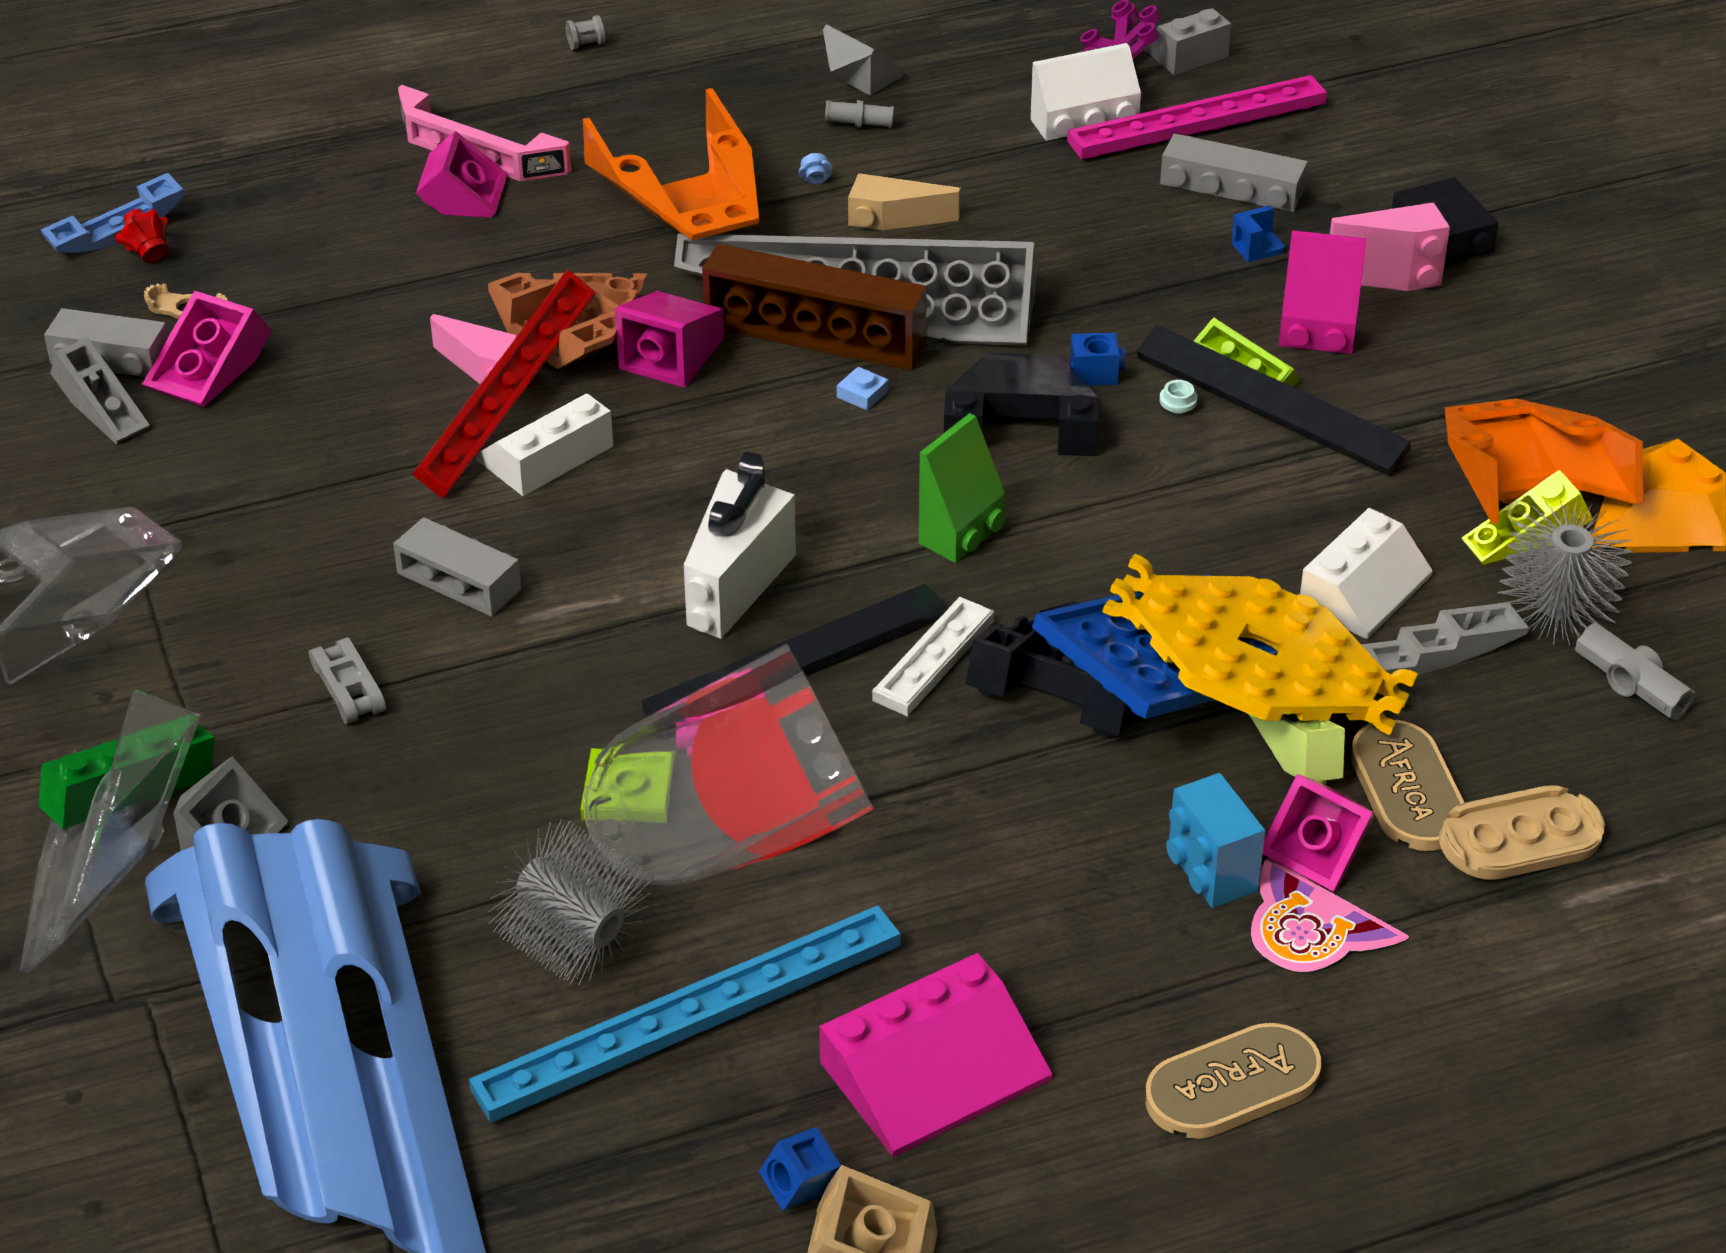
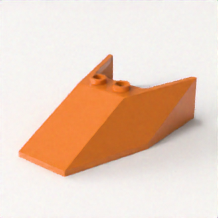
(697, 205)
(1520, 443)

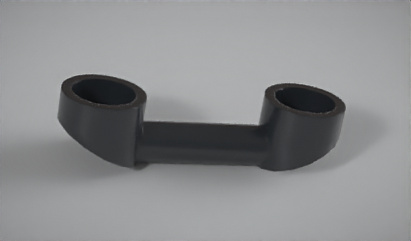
(728, 517)

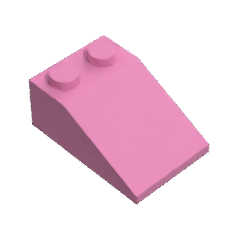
(1402, 245)

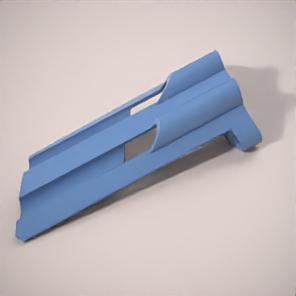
(318, 1114)

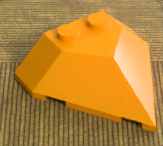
(1680, 505)

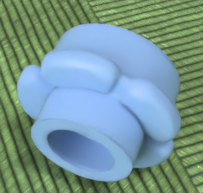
(815, 168)

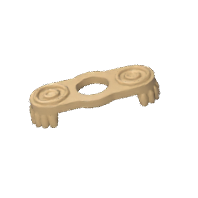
(166, 303)

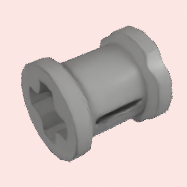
(596, 33)

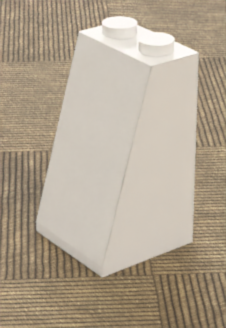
(732, 571)

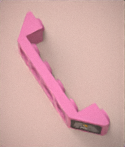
(538, 159)

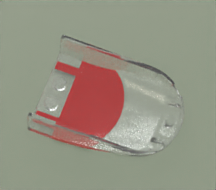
(723, 778)

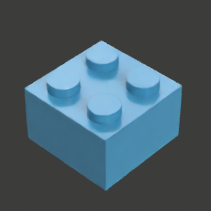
(1215, 840)

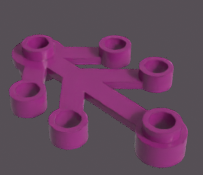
(1124, 16)

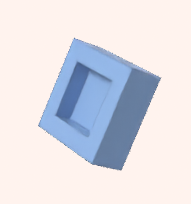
(862, 388)

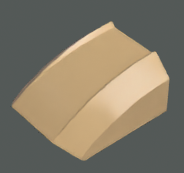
(871, 1217)

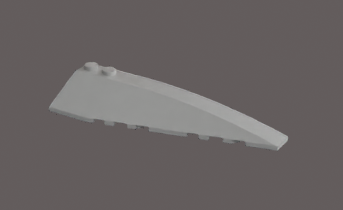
(973, 287)

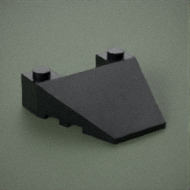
(1028, 389)
(1023, 656)

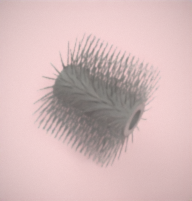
(1565, 571)
(569, 902)

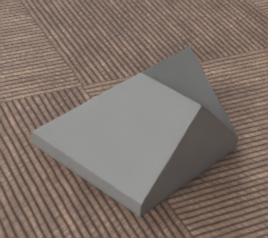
(859, 63)
(229, 798)

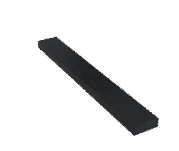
(1274, 400)
(831, 641)

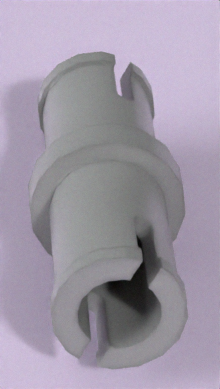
(859, 113)

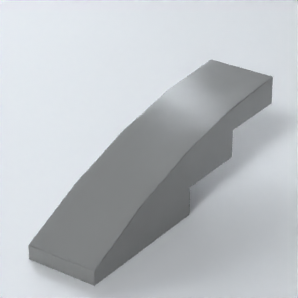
(1451, 640)

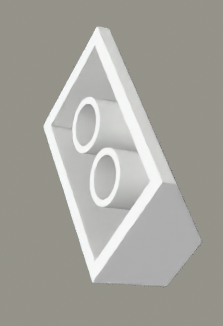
(1083, 90)
(550, 445)
(1366, 573)

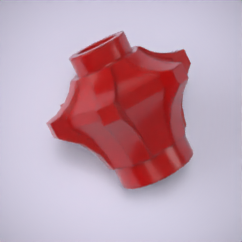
(144, 234)

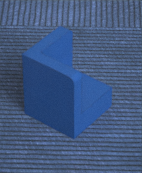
(1254, 236)

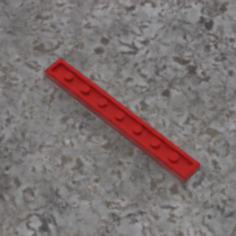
(503, 385)

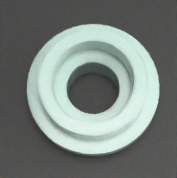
(1178, 396)

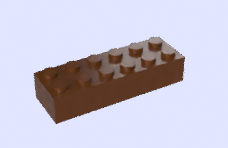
(817, 306)

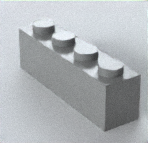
(1233, 172)

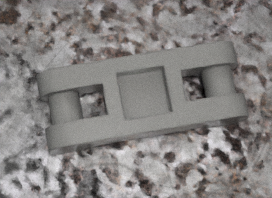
(346, 677)

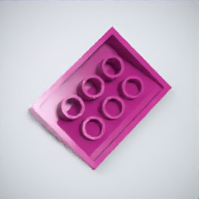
(933, 1054)

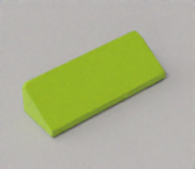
(1237, 347)

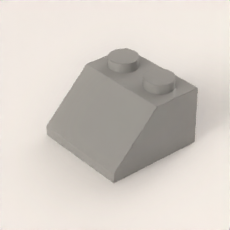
(1191, 41)

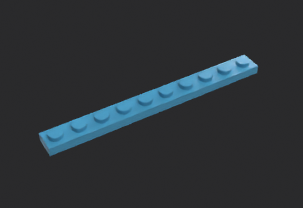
(683, 1013)

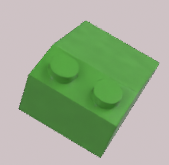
(959, 492)

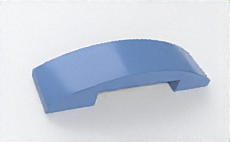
(100, 232)

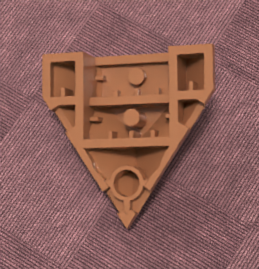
(595, 328)

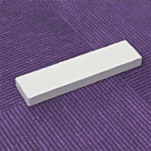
(932, 656)

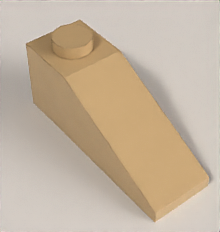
(900, 203)

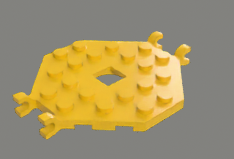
(1317, 661)

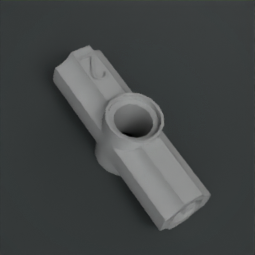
(1635, 671)

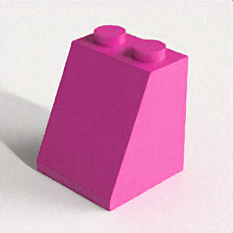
(667, 336)

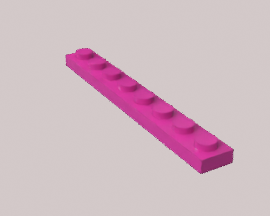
(1196, 117)

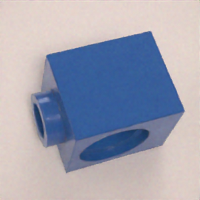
(1097, 358)
(799, 1168)

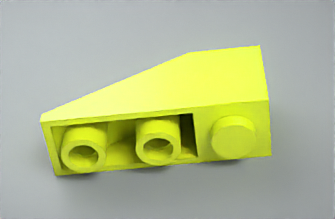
(1491, 540)

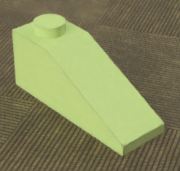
(1305, 746)

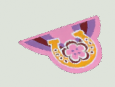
(1310, 926)

